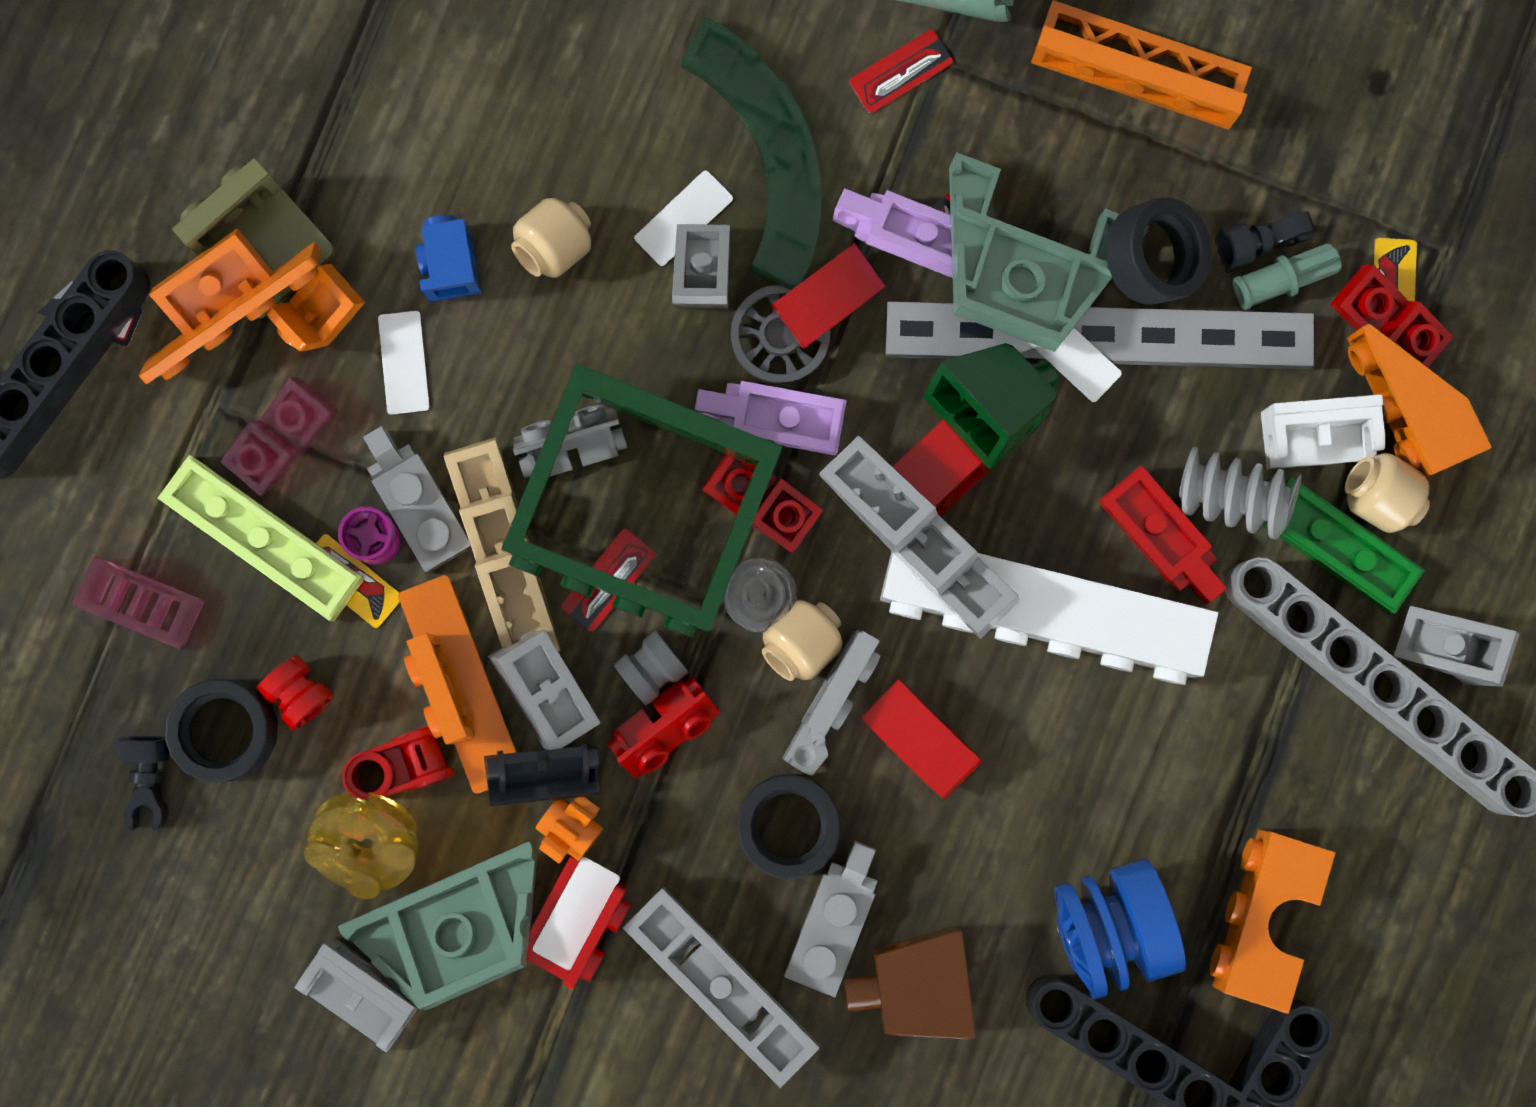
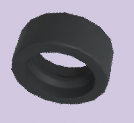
(1189, 244)
(179, 730)
(790, 867)

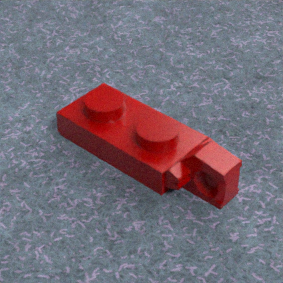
(1163, 534)

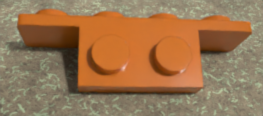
(217, 292)
(453, 677)

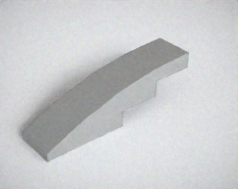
(919, 536)

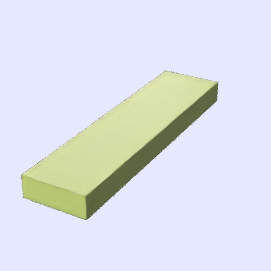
(261, 538)

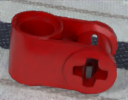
(401, 764)

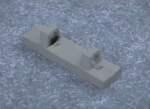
(722, 987)

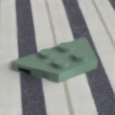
(454, 930)

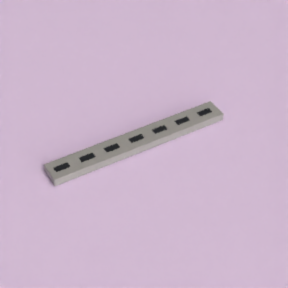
(1121, 336)

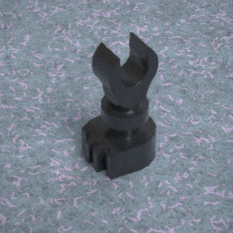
(1240, 244)
(145, 753)

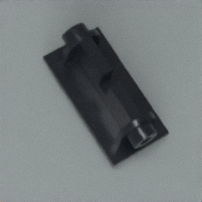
(542, 775)

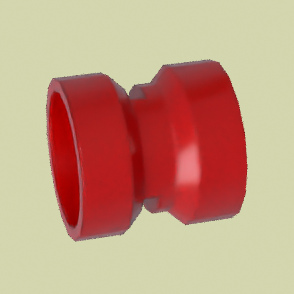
(299, 697)

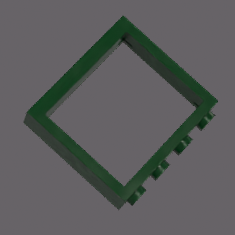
(675, 419)

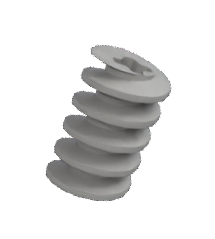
(1237, 494)

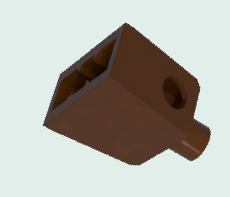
(918, 987)

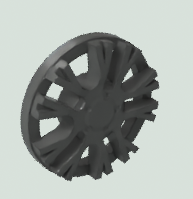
(773, 339)

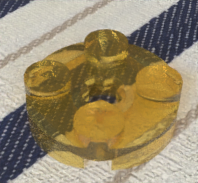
(359, 868)

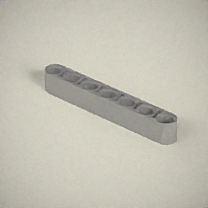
(1409, 692)

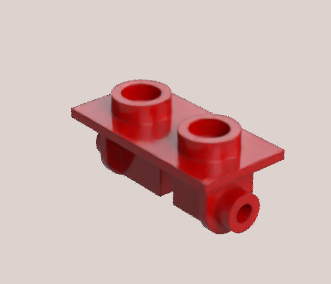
(646, 745)

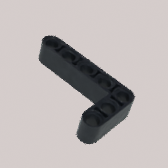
(78, 352)
(1177, 1070)

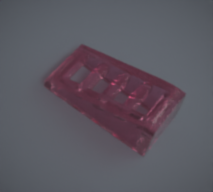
(97, 581)

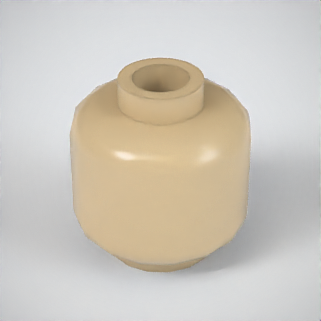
(551, 237)
(1387, 492)
(803, 641)

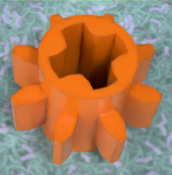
(569, 828)

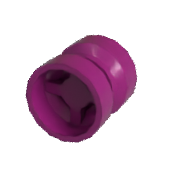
(361, 530)

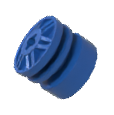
(1119, 928)

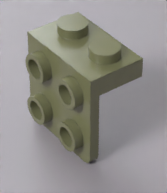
(261, 212)

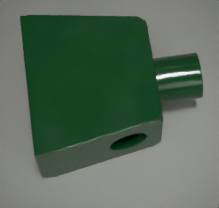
(993, 399)

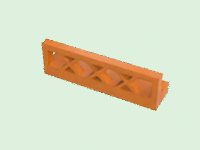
(1136, 73)

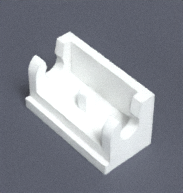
(1322, 431)

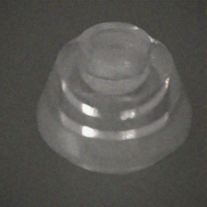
(761, 611)

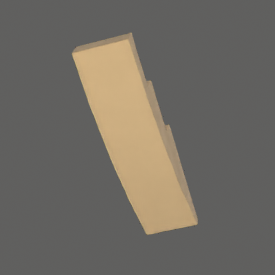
(487, 512)

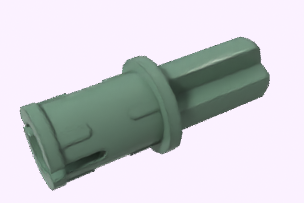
(1286, 275)

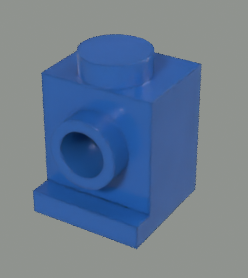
(447, 259)

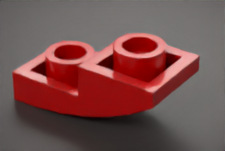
(828, 296)
(1376, 301)
(783, 511)
(921, 739)

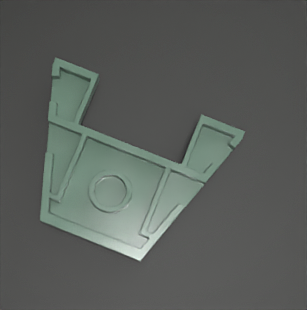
(1012, 275)

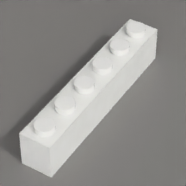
(1077, 618)

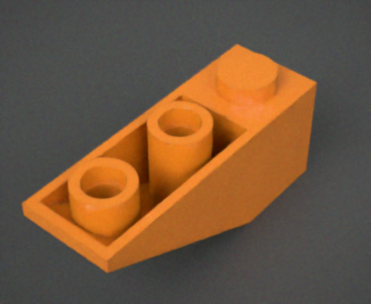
(1425, 413)

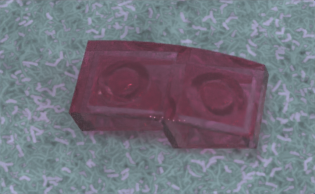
(280, 437)

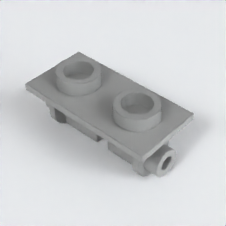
(588, 433)

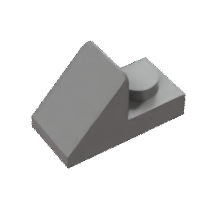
(701, 267)
(1456, 646)

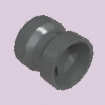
(650, 668)

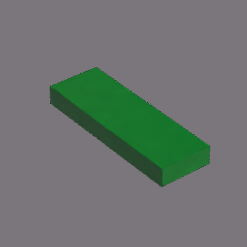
(1349, 551)

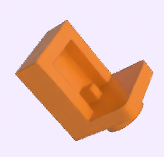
(316, 310)

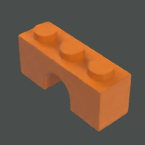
(1249, 961)

